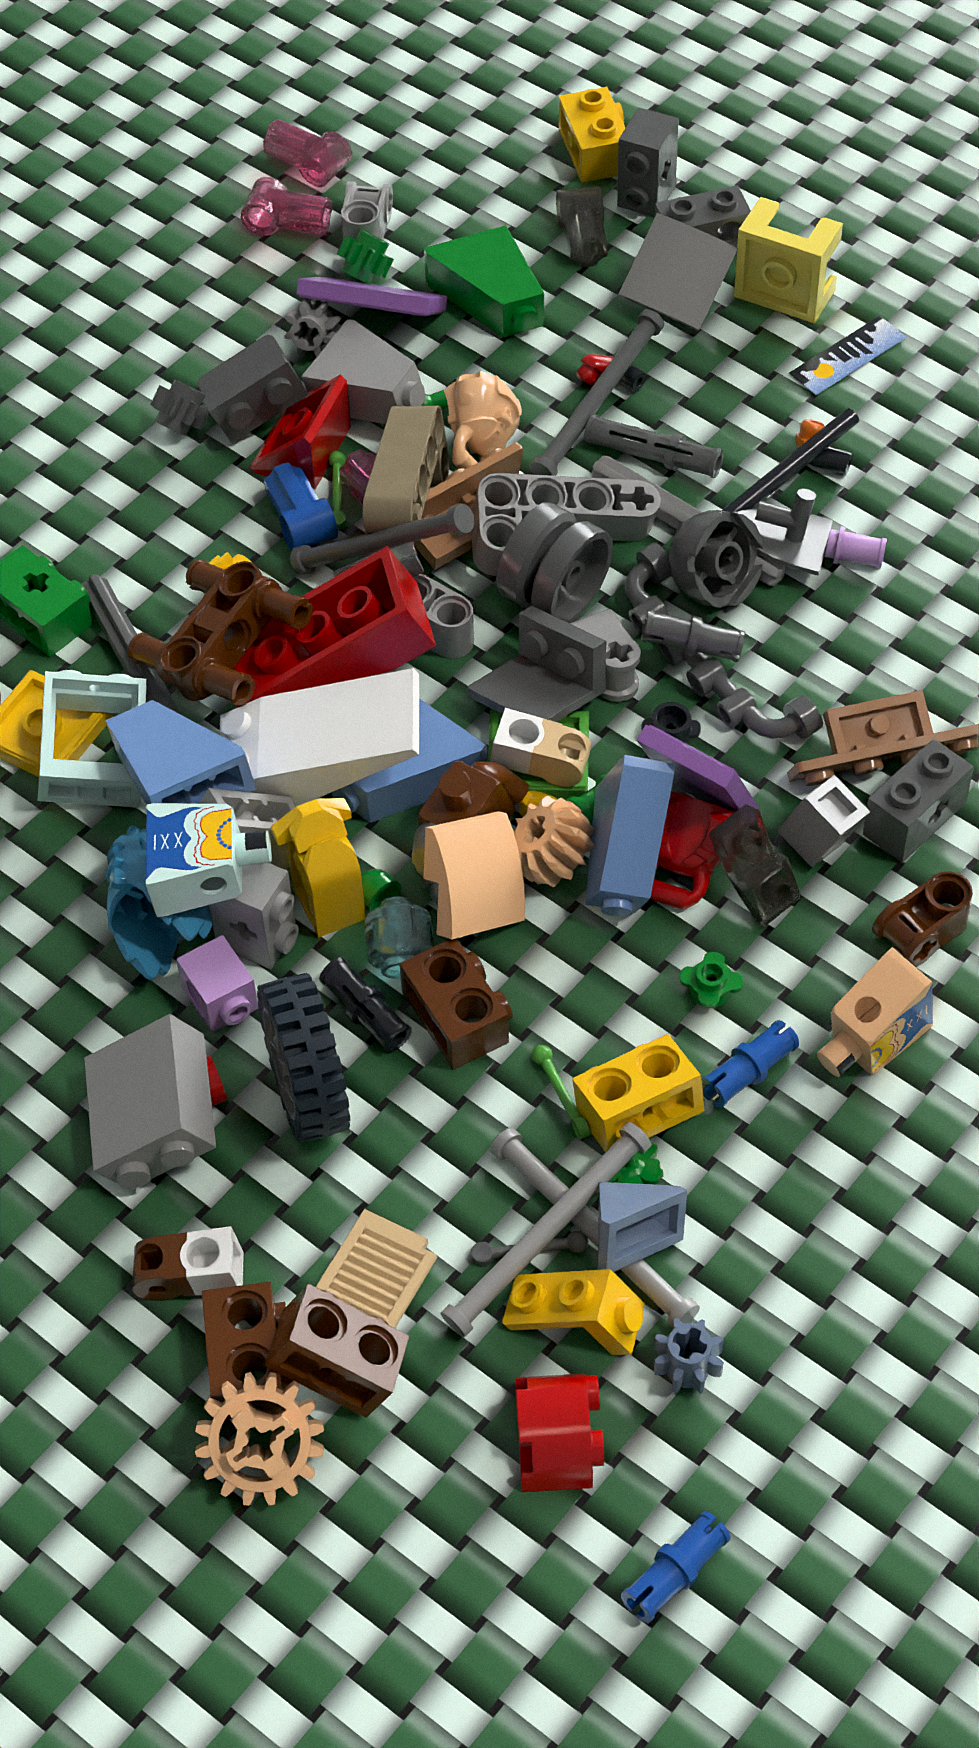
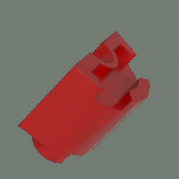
(556, 1432)

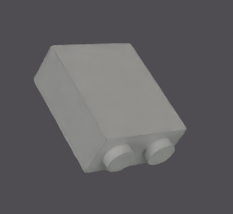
(149, 1102)

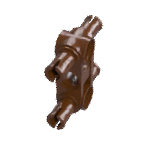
(220, 631)

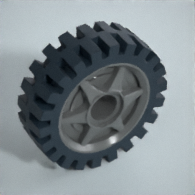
(303, 1057)

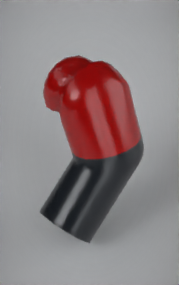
(595, 364)

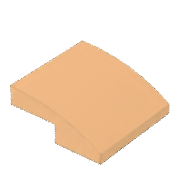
(476, 874)

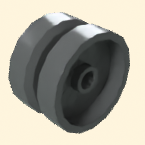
(554, 562)

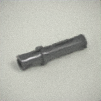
(699, 458)

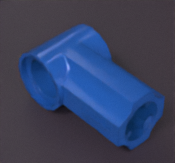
(300, 512)

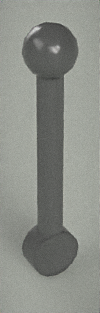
(483, 1253)

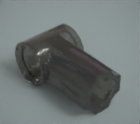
(582, 217)

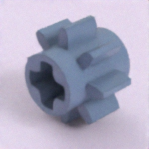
(674, 1349)

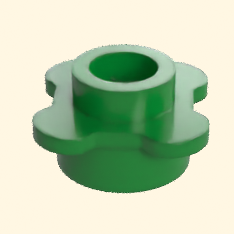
(711, 993)

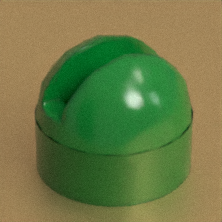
(377, 887)

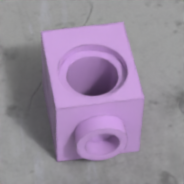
(217, 984)

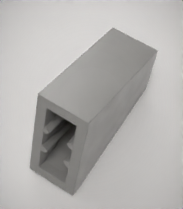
(374, 373)

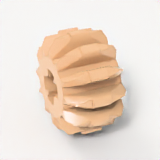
(552, 840)

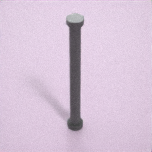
(648, 325)
(458, 520)

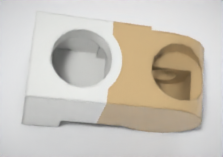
(541, 748)

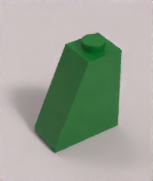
(487, 280)

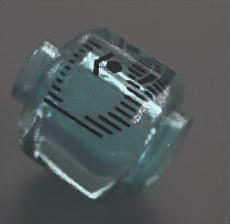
(396, 934)

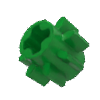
(365, 256)

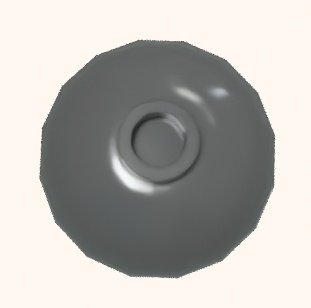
(716, 557)

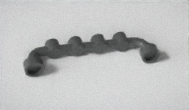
(707, 673)

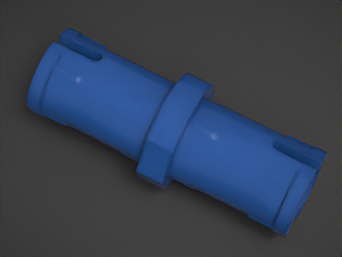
(749, 1063)
(675, 1567)

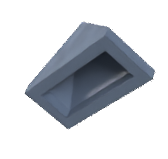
(638, 1221)

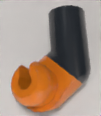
(831, 458)

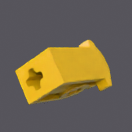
(323, 863)

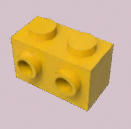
(591, 132)

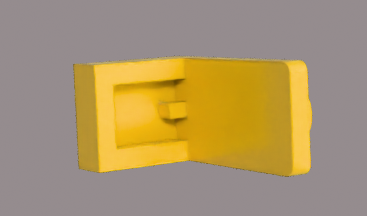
(577, 1299)

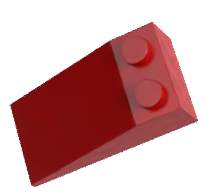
(358, 628)

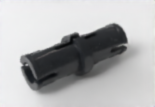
(365, 1004)

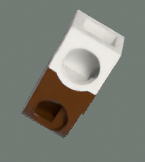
(187, 1263)

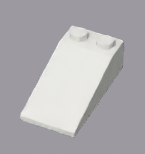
(327, 734)

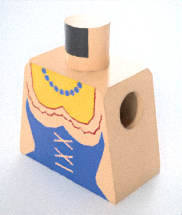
(879, 1016)

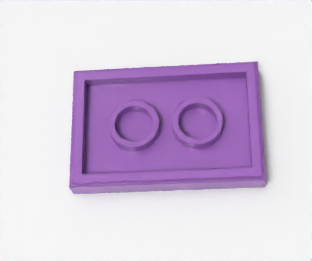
(371, 296)
(697, 772)

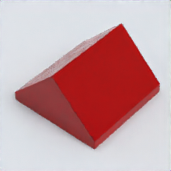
(308, 432)

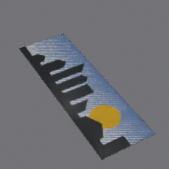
(847, 355)

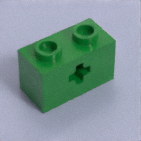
(42, 601)

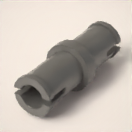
(693, 635)

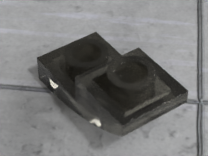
(755, 870)

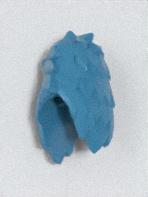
(139, 933)

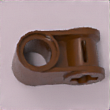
(920, 924)

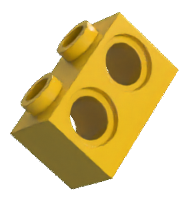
(647, 1086)

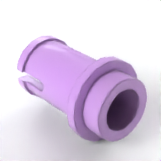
(855, 548)

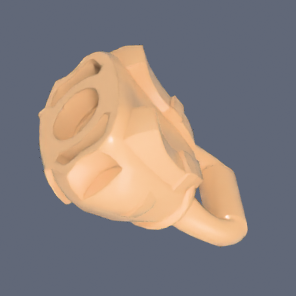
(481, 416)

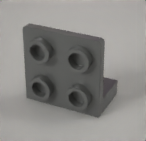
(553, 673)

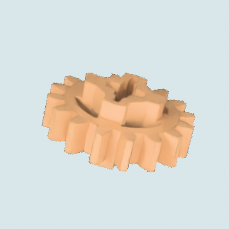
(273, 1460)

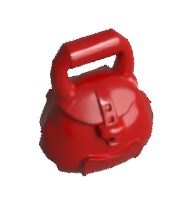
(687, 849)

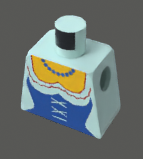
(197, 855)

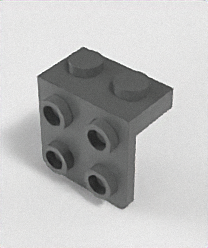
(251, 388)

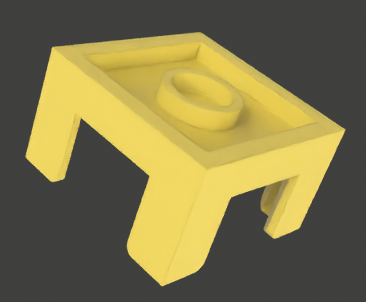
(784, 268)

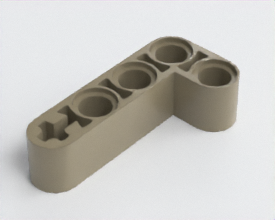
(406, 465)

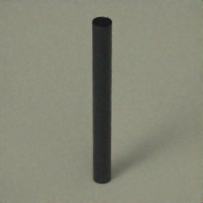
(795, 462)

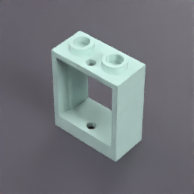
(85, 780)

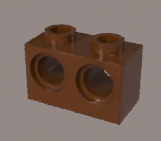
(447, 1005)
(337, 1350)
(238, 1351)

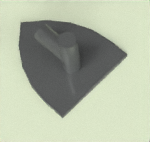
(794, 535)

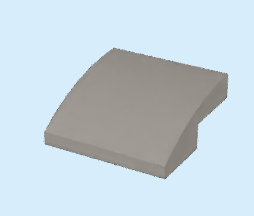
(678, 271)

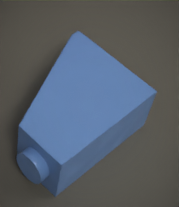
(176, 757)
(414, 779)
(627, 834)

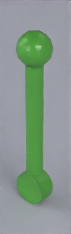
(336, 460)
(542, 1056)

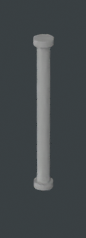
(509, 1147)
(529, 1246)

